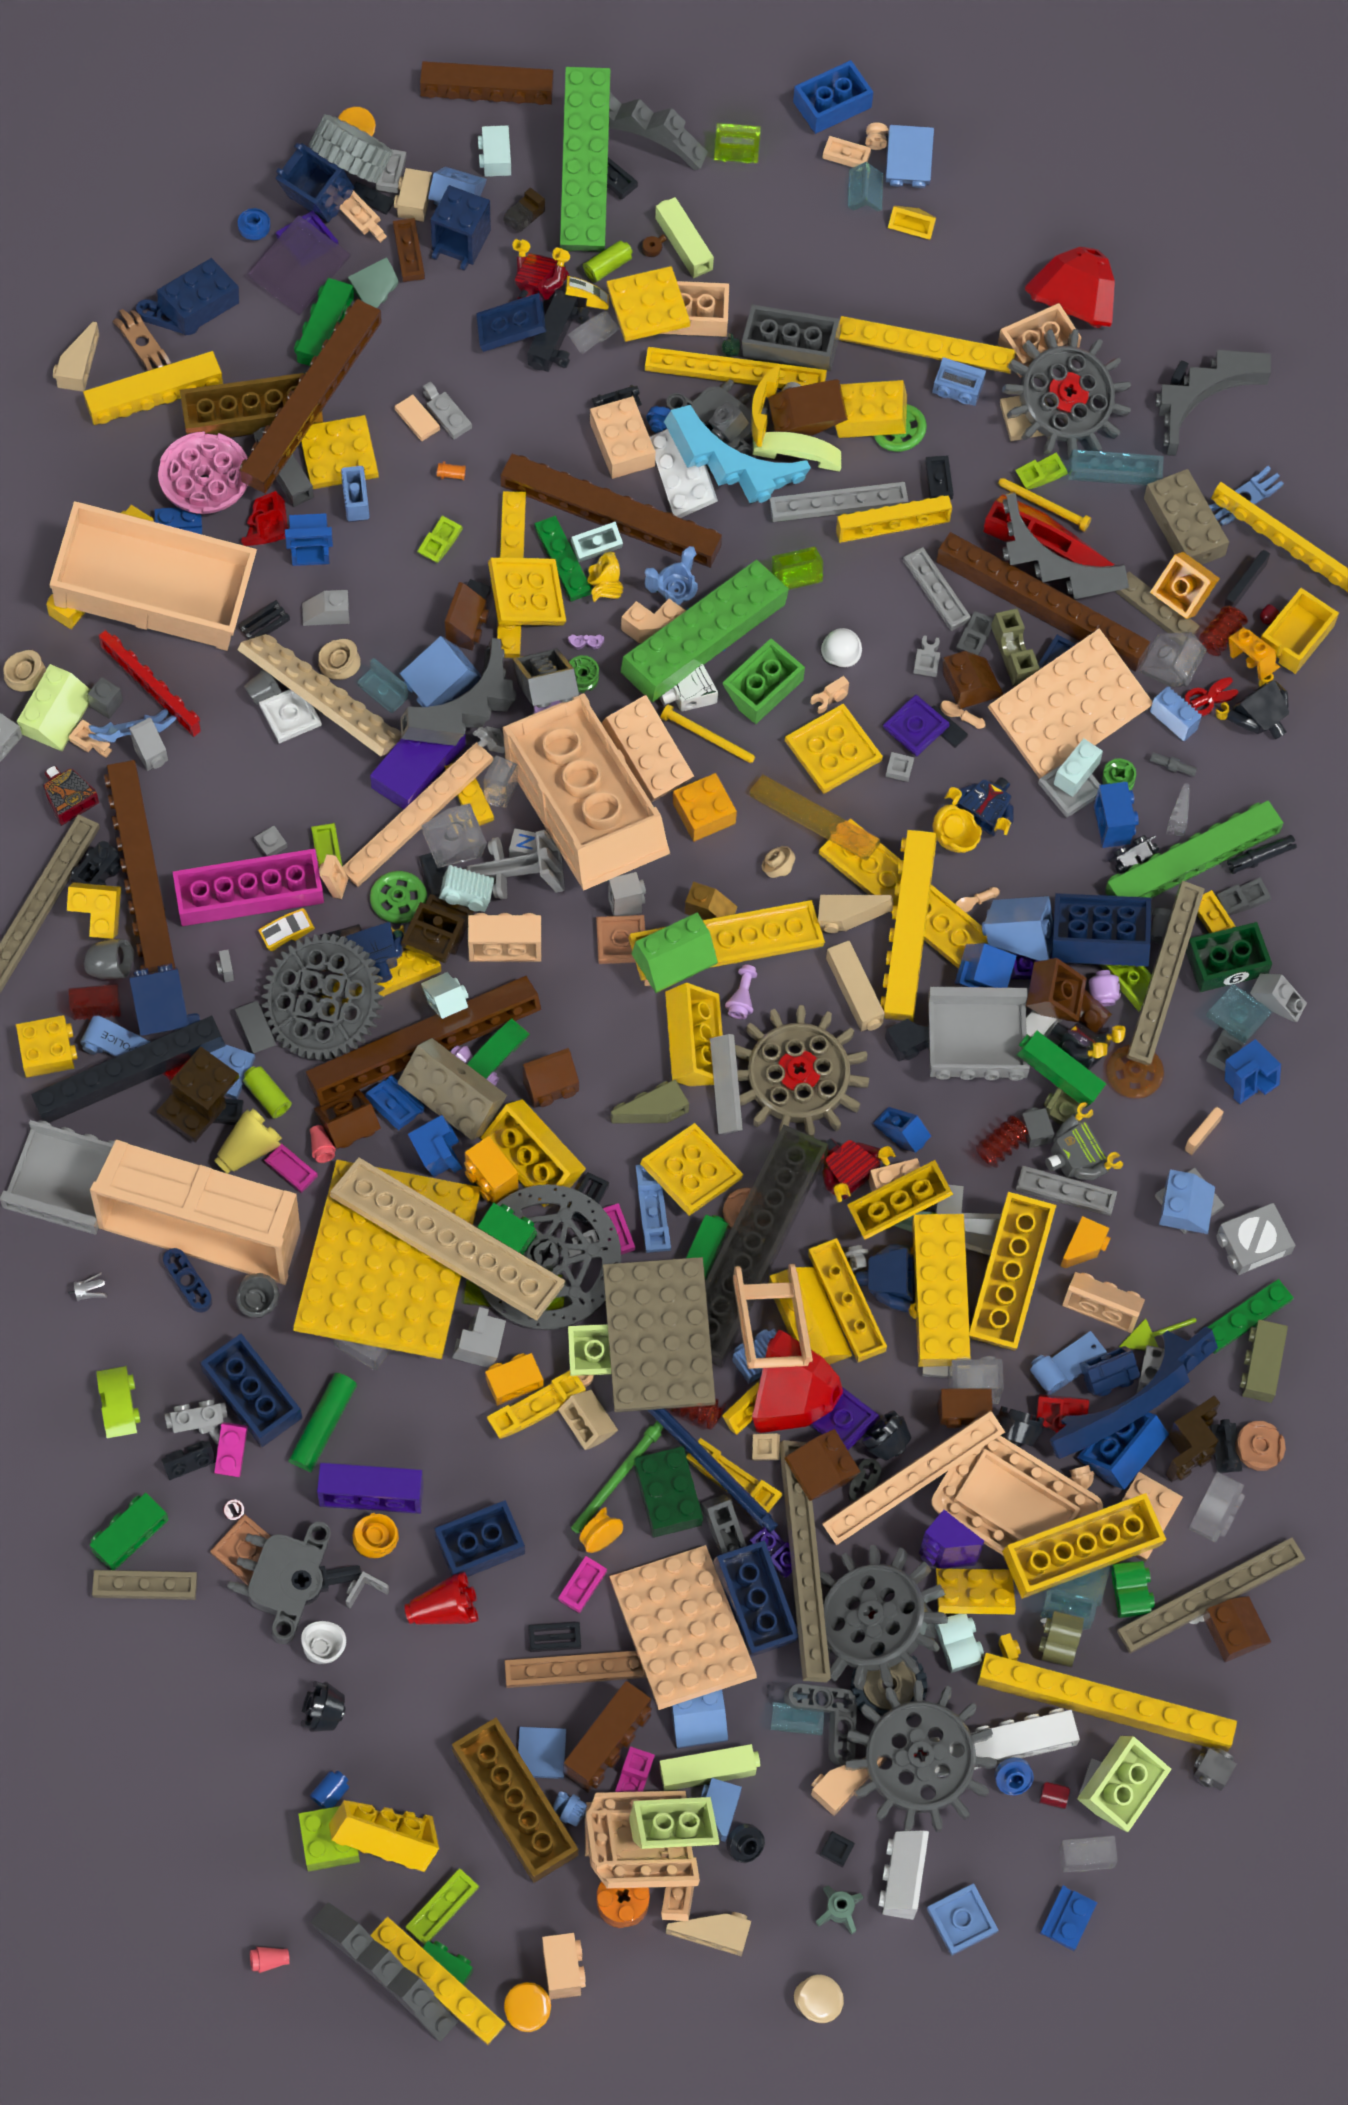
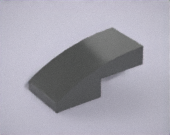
(975, 634)
(1245, 897)
(255, 1027)
(1223, 1049)

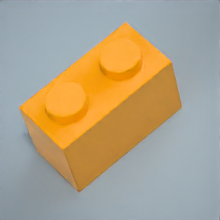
(514, 1378)

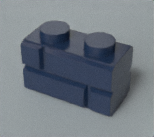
(1110, 1371)

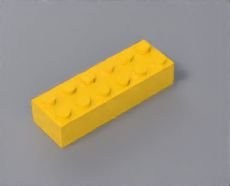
(1011, 1271)
(940, 1288)
(1083, 1545)

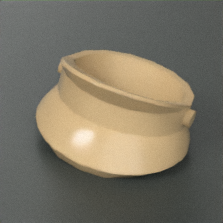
(339, 659)
(24, 670)
(819, 1998)

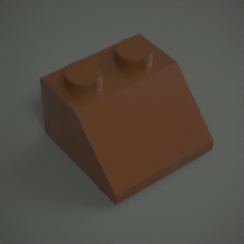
(465, 617)
(970, 679)
(1056, 990)
(550, 1078)
(348, 1119)
(963, 1406)
(822, 1465)
(1235, 1627)

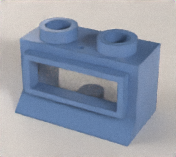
(959, 381)

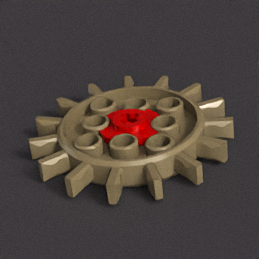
(787, 1064)

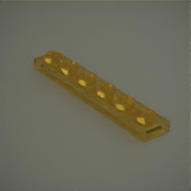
(814, 817)

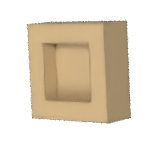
(766, 1447)

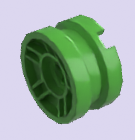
(590, 668)
(1119, 767)

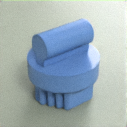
(569, 1808)

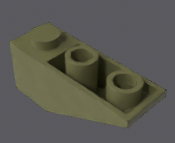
(658, 1106)

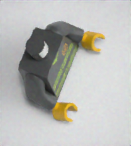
(1079, 1151)

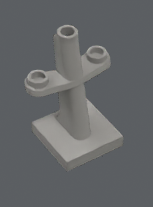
(545, 861)

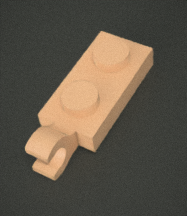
(362, 216)

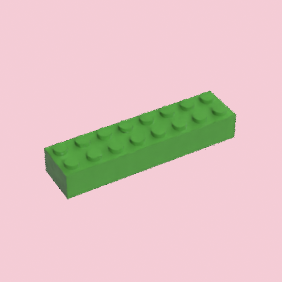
(585, 159)
(704, 630)

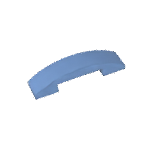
(652, 1212)

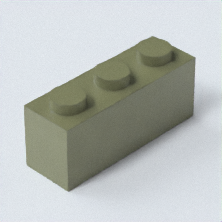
(1263, 1361)

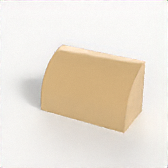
(587, 1419)

